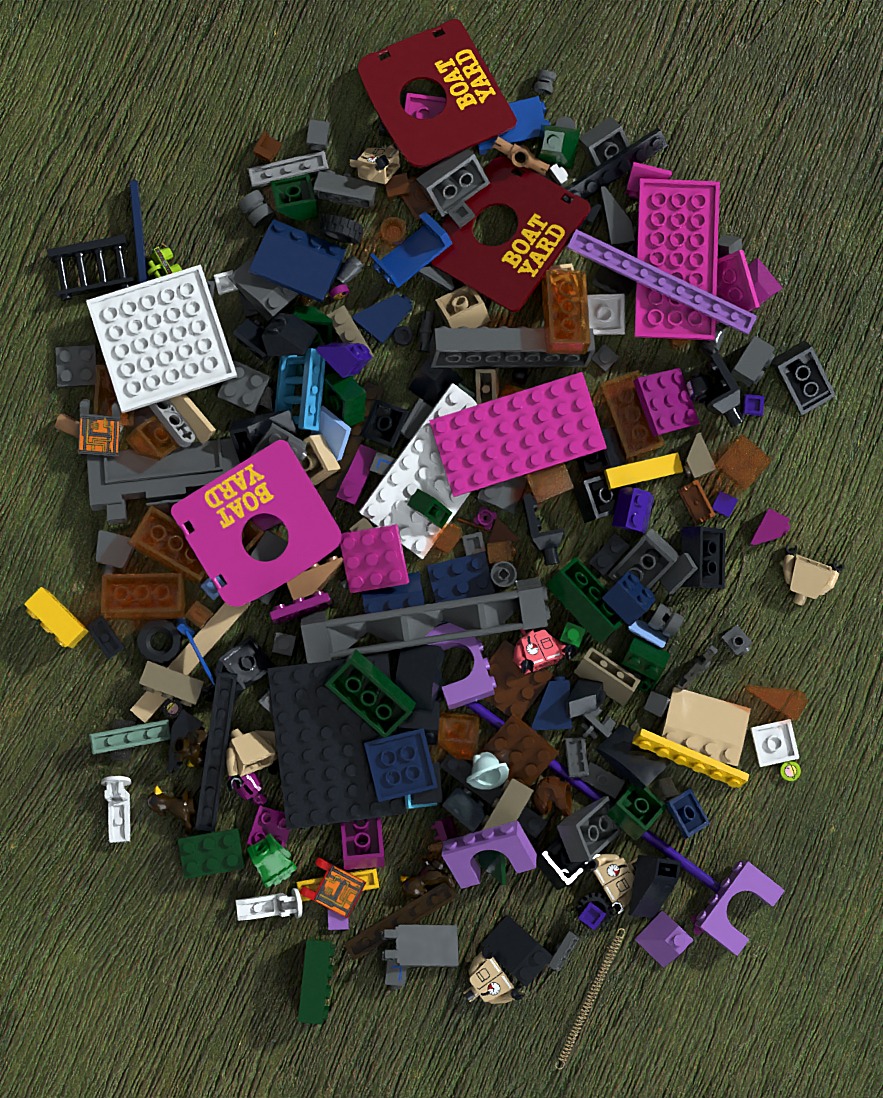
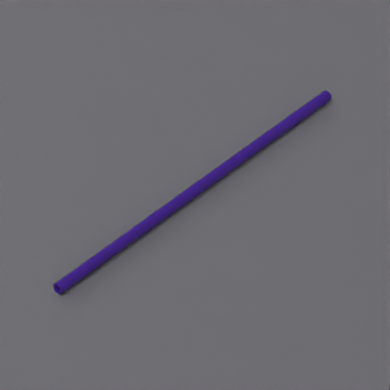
(594, 796)

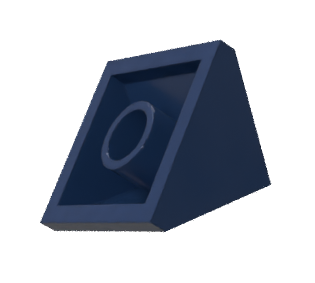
(687, 813)

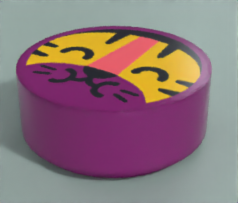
(338, 292)

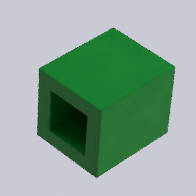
(572, 634)

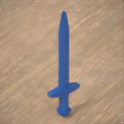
(189, 632)

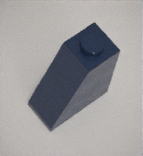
(384, 317)
(552, 708)

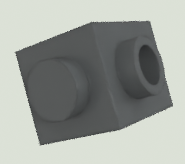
(736, 641)

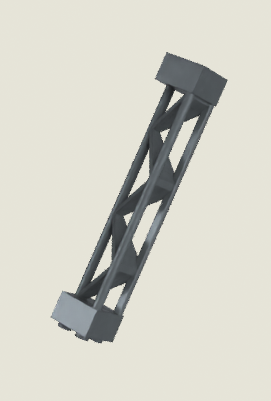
(410, 625)

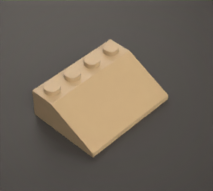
(706, 725)

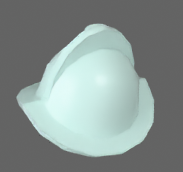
(487, 772)

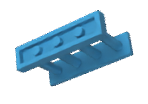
(311, 388)

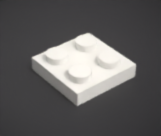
(607, 314)
(774, 743)

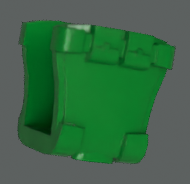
(271, 860)

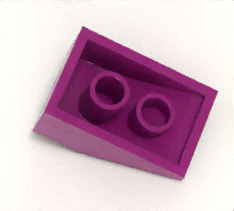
(362, 844)

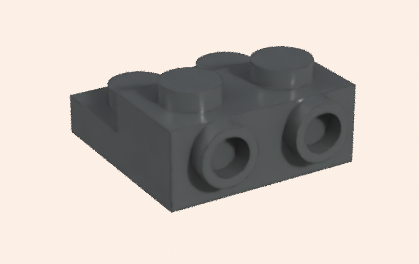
(276, 433)

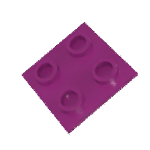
(267, 822)

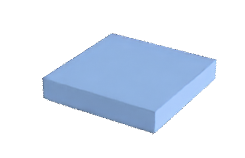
(334, 432)

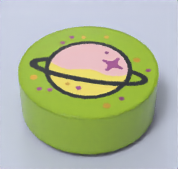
(790, 770)

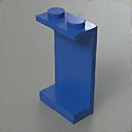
(529, 120)
(413, 252)

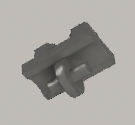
(602, 728)

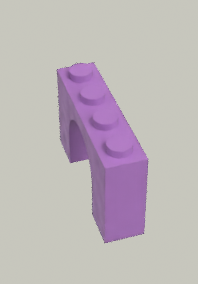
(477, 683)
(504, 838)
(714, 918)

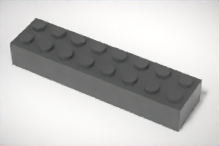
(499, 348)

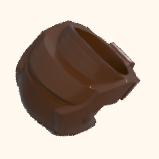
(550, 790)

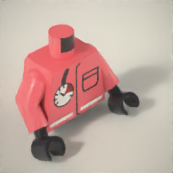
(539, 650)

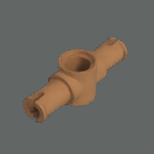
(530, 161)

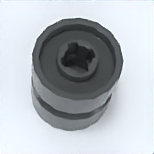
(253, 205)
(503, 574)
(672, 624)

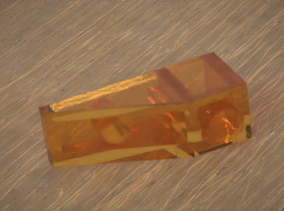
(785, 701)

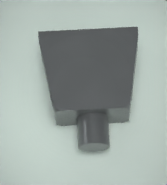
(113, 551)

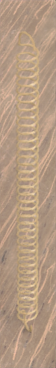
(589, 996)

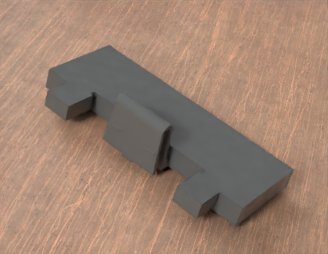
(160, 482)

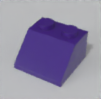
(345, 358)
(633, 510)

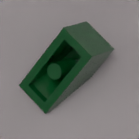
(429, 508)

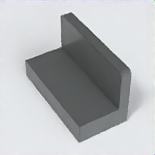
(415, 419)

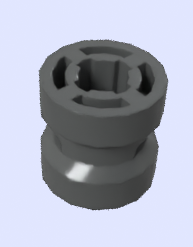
(544, 82)

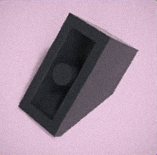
(585, 697)

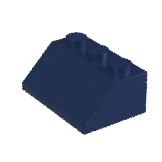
(394, 596)

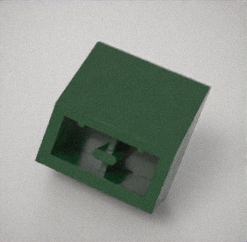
(645, 663)

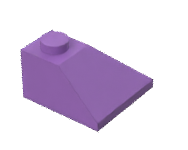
(663, 939)

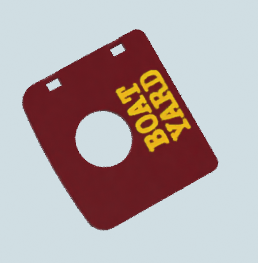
(473, 105)
(544, 228)

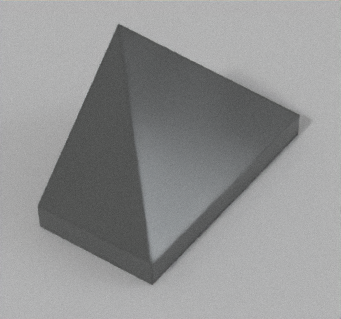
(437, 277)

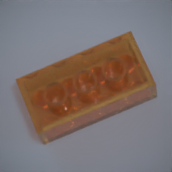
(566, 312)
(629, 417)
(165, 542)
(143, 596)

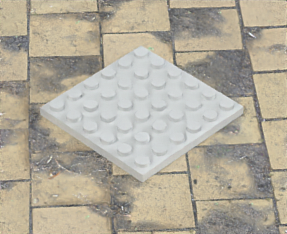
(161, 338)

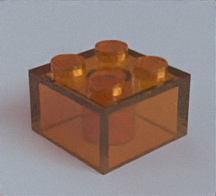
(743, 463)

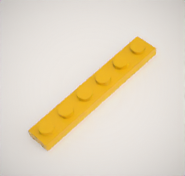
(690, 758)

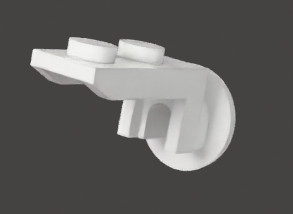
(118, 808)
(269, 905)

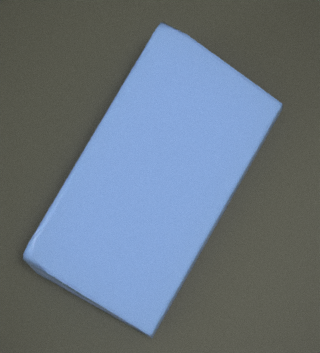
(647, 633)

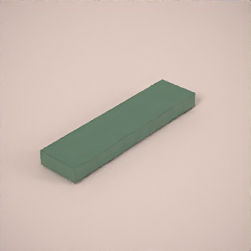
(130, 736)

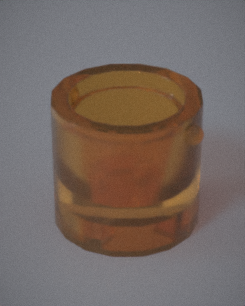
(393, 231)

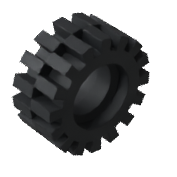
(600, 898)

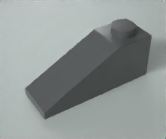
(617, 223)

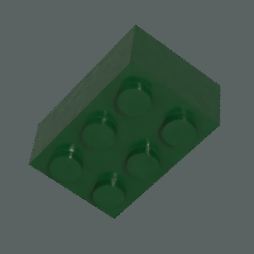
(211, 853)

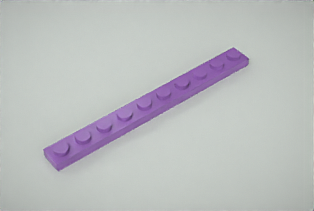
(661, 282)

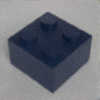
(629, 598)

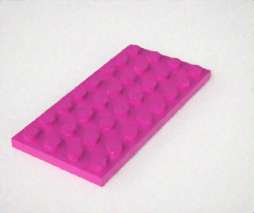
(681, 238)
(517, 434)

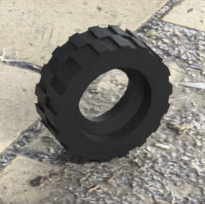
(340, 229)
(160, 656)

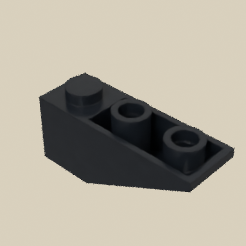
(184, 723)

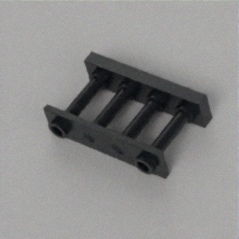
(78, 252)

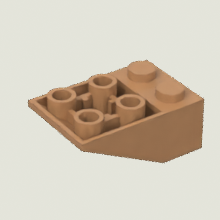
(314, 578)

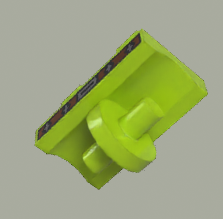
(159, 264)

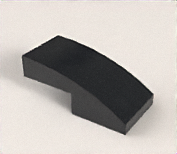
(589, 220)

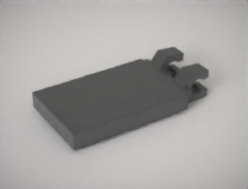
(422, 945)

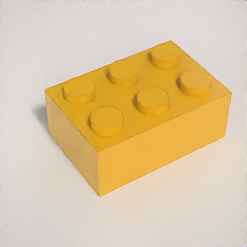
(55, 618)

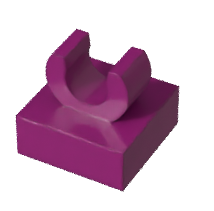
(445, 829)

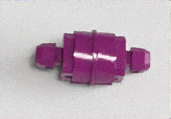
(250, 788)

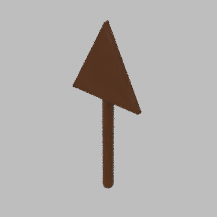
(499, 532)

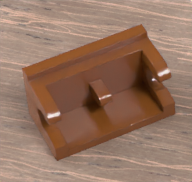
(696, 502)

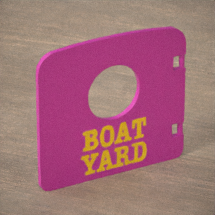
(261, 484)

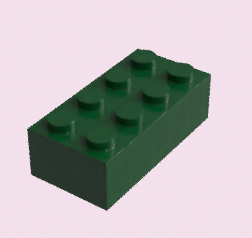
(583, 596)
(370, 694)
(315, 980)

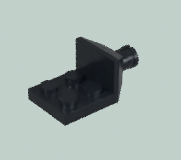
(727, 403)
(544, 541)
(246, 661)

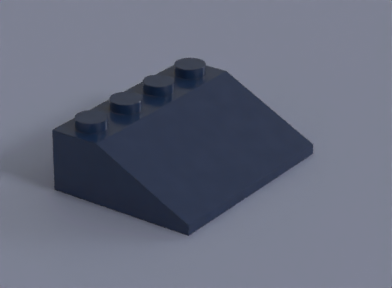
(297, 261)

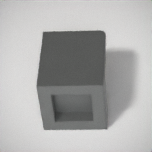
(728, 245)

